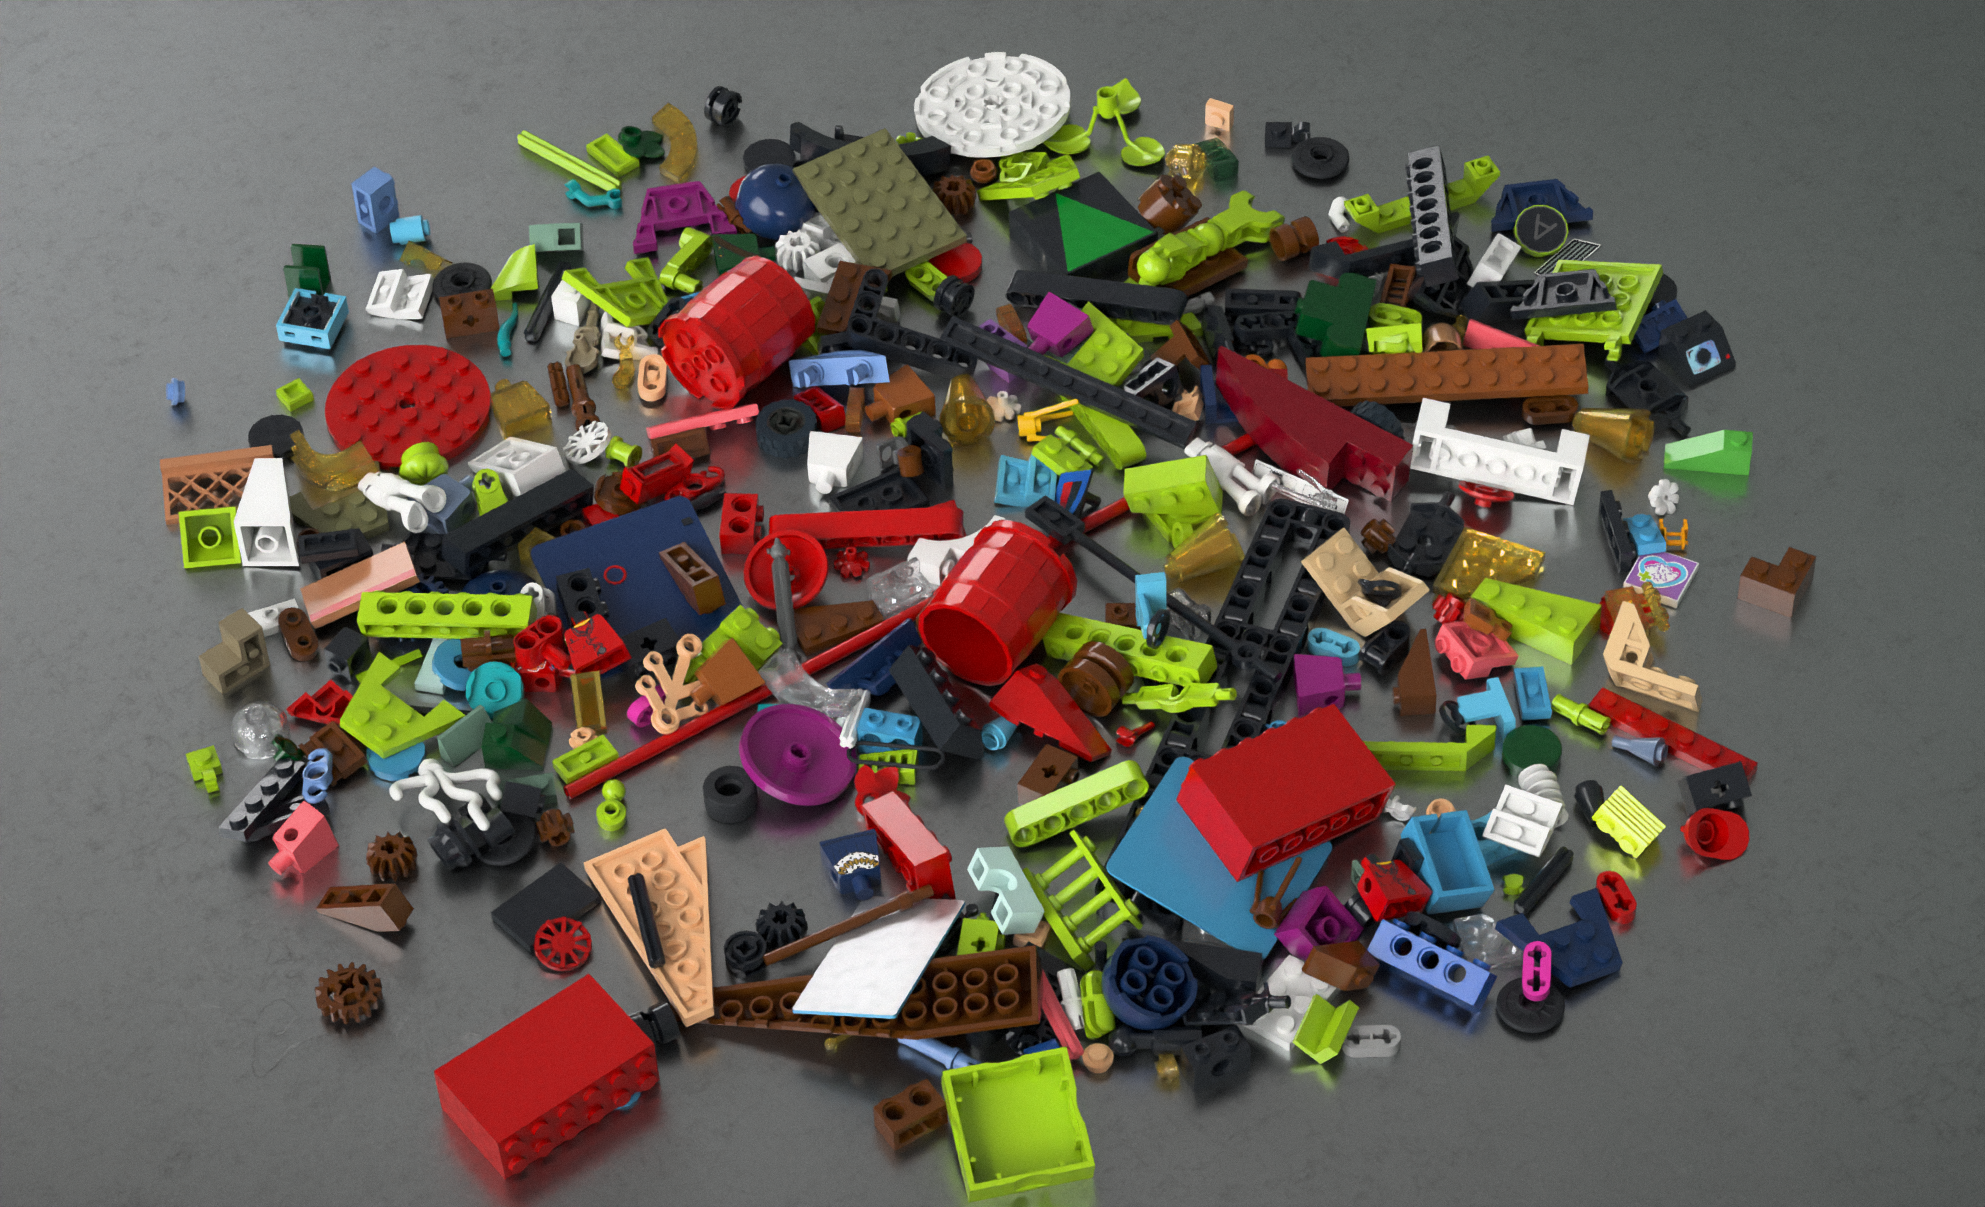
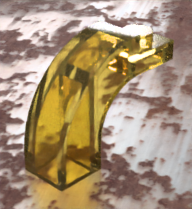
(331, 471)

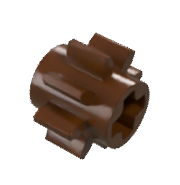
(1377, 535)
(555, 827)

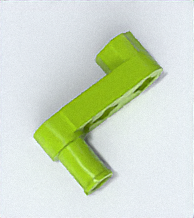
(694, 250)

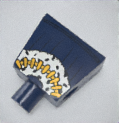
(853, 863)

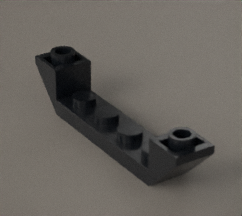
(1332, 261)

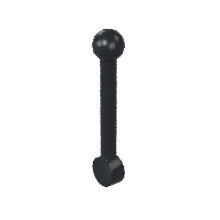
(971, 911)

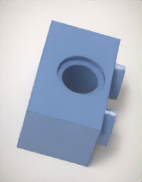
(375, 199)

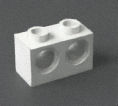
(1495, 261)

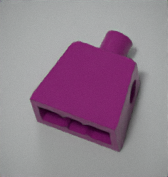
(1058, 326)
(1321, 682)

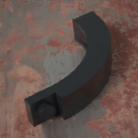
(927, 155)

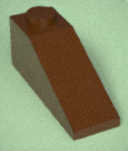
(694, 578)
(1416, 682)
(369, 906)

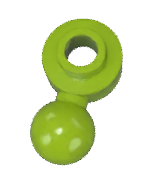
(613, 793)

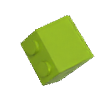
(209, 537)

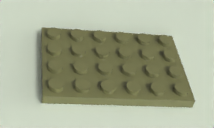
(879, 204)

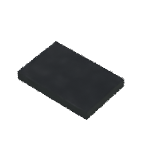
(881, 493)
(548, 897)

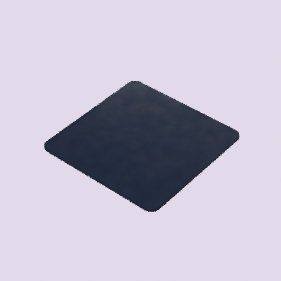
(649, 588)

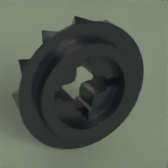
(1018, 1041)

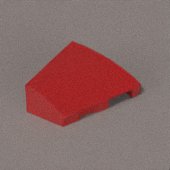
(323, 706)

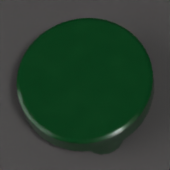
(1531, 746)

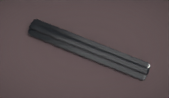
(544, 307)
(646, 921)

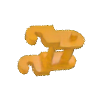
(1683, 534)

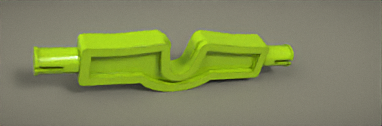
(1167, 696)

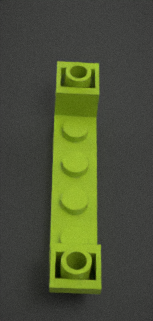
(1477, 178)
(1436, 755)

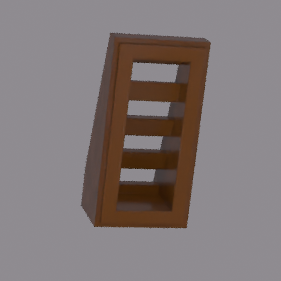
(1395, 273)

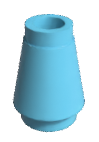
(997, 733)

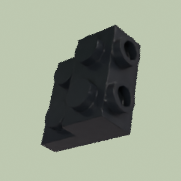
(936, 451)

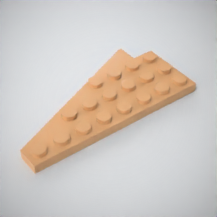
(681, 909)

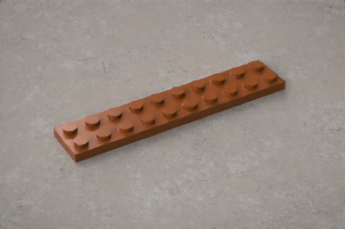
(1449, 375)

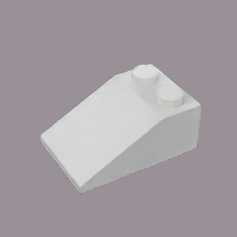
(520, 464)

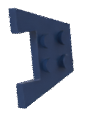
(1577, 950)

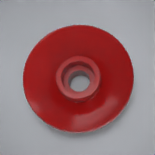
(1485, 494)

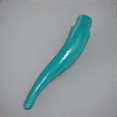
(503, 335)

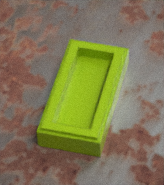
(611, 155)

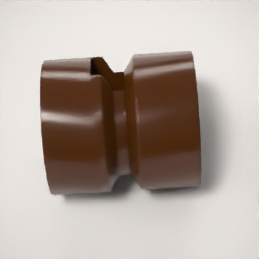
(1293, 238)

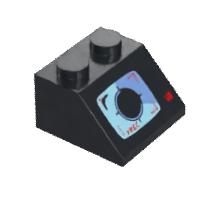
(1696, 348)

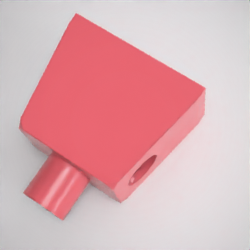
(303, 840)

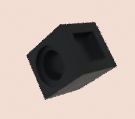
(347, 653)
(522, 799)

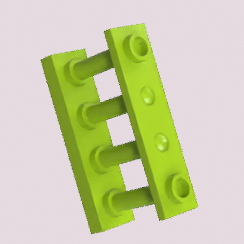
(1053, 904)

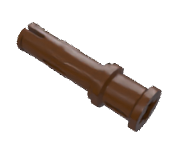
(582, 407)

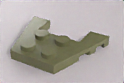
(343, 514)

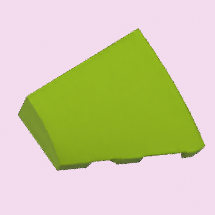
(1021, 165)
(518, 274)

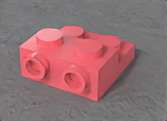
(1473, 651)

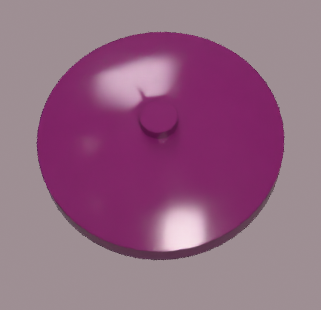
(796, 754)

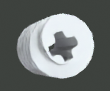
(1543, 783)

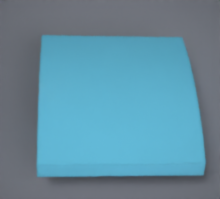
(1023, 481)

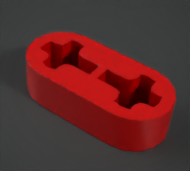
(1621, 894)

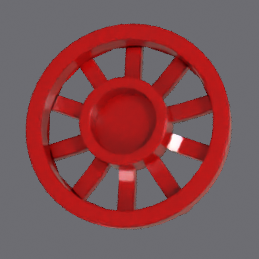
(562, 944)

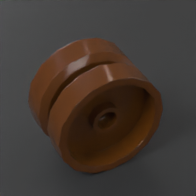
(1096, 678)

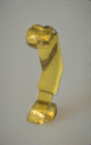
(626, 368)

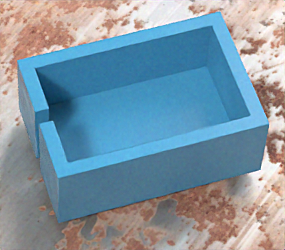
(1451, 862)

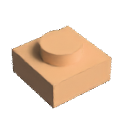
(1219, 114)

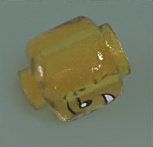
(1186, 160)

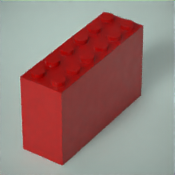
(1285, 791)
(547, 1076)

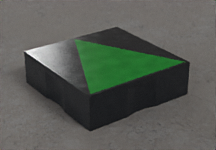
(1081, 229)

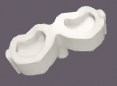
(1398, 810)

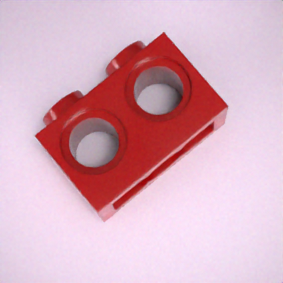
(740, 523)

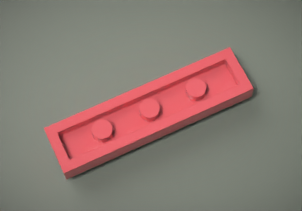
(714, 420)

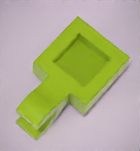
(205, 765)

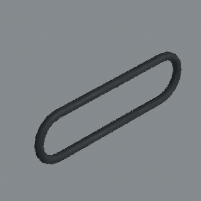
(899, 765)

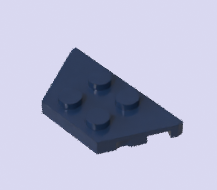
(1545, 192)

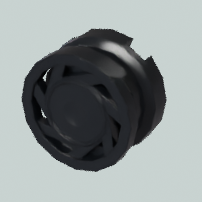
(722, 106)
(954, 296)
(745, 954)

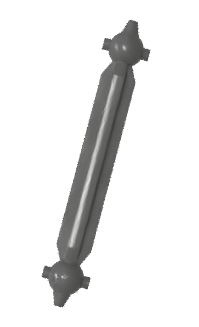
(783, 597)

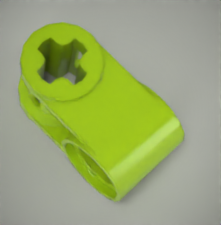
(488, 498)

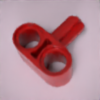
(542, 642)

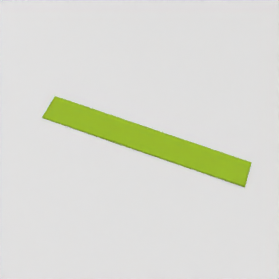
(406, 658)

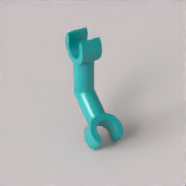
(612, 198)

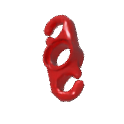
(707, 483)

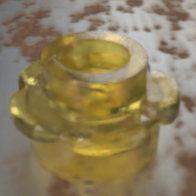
(1167, 1067)

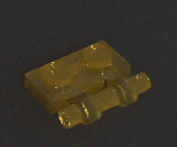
(1649, 598)

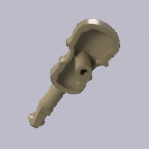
(585, 342)

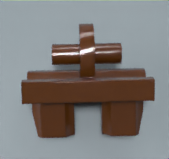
(487, 649)

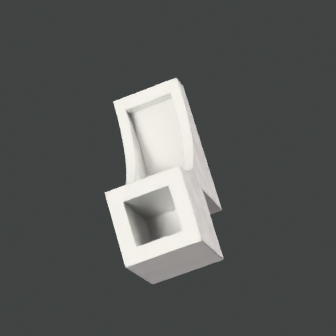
(940, 557)

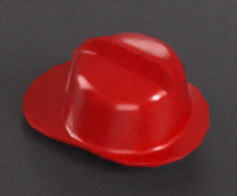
(1716, 834)

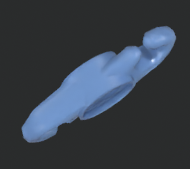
(312, 785)

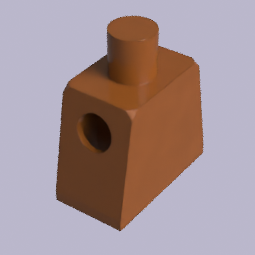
(901, 397)
(725, 675)

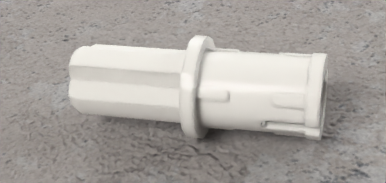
(1071, 997)

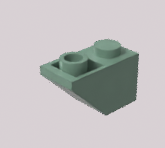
(557, 237)

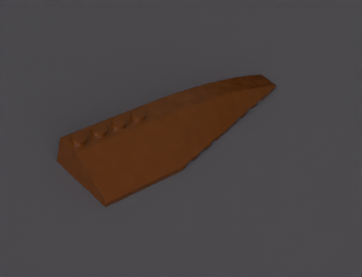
(950, 999)

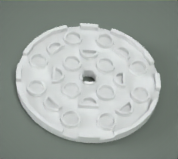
(964, 97)

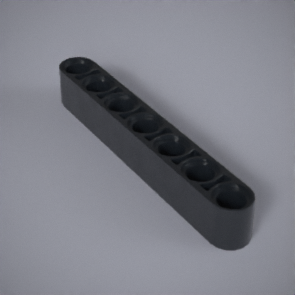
(1111, 298)

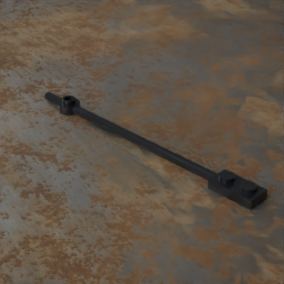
(1067, 527)

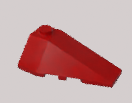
(1045, 705)

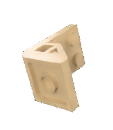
(1337, 569)
(1632, 663)

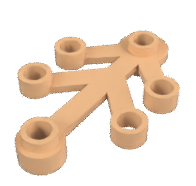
(672, 688)

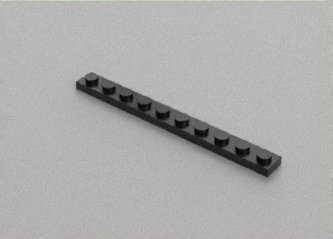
(1069, 382)

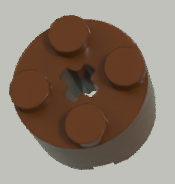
(1168, 204)

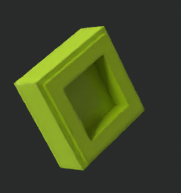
(294, 394)

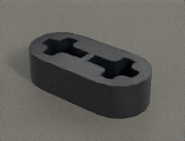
(670, 308)

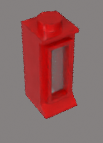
(656, 475)

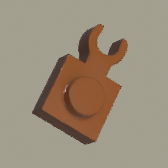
(1484, 619)

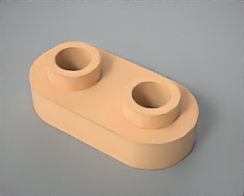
(652, 377)

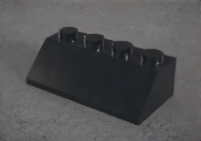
(937, 702)

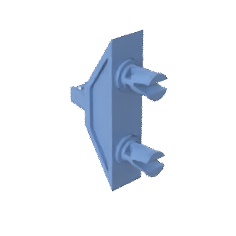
(839, 368)

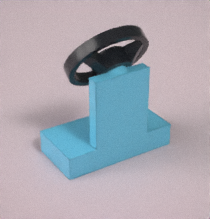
(1151, 607)
(1480, 706)

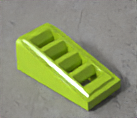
(904, 756)

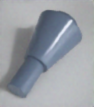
(1649, 749)

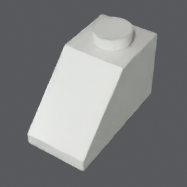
(569, 304)

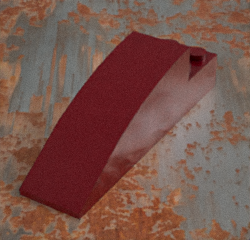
(1311, 432)

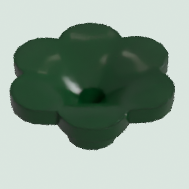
(287, 749)

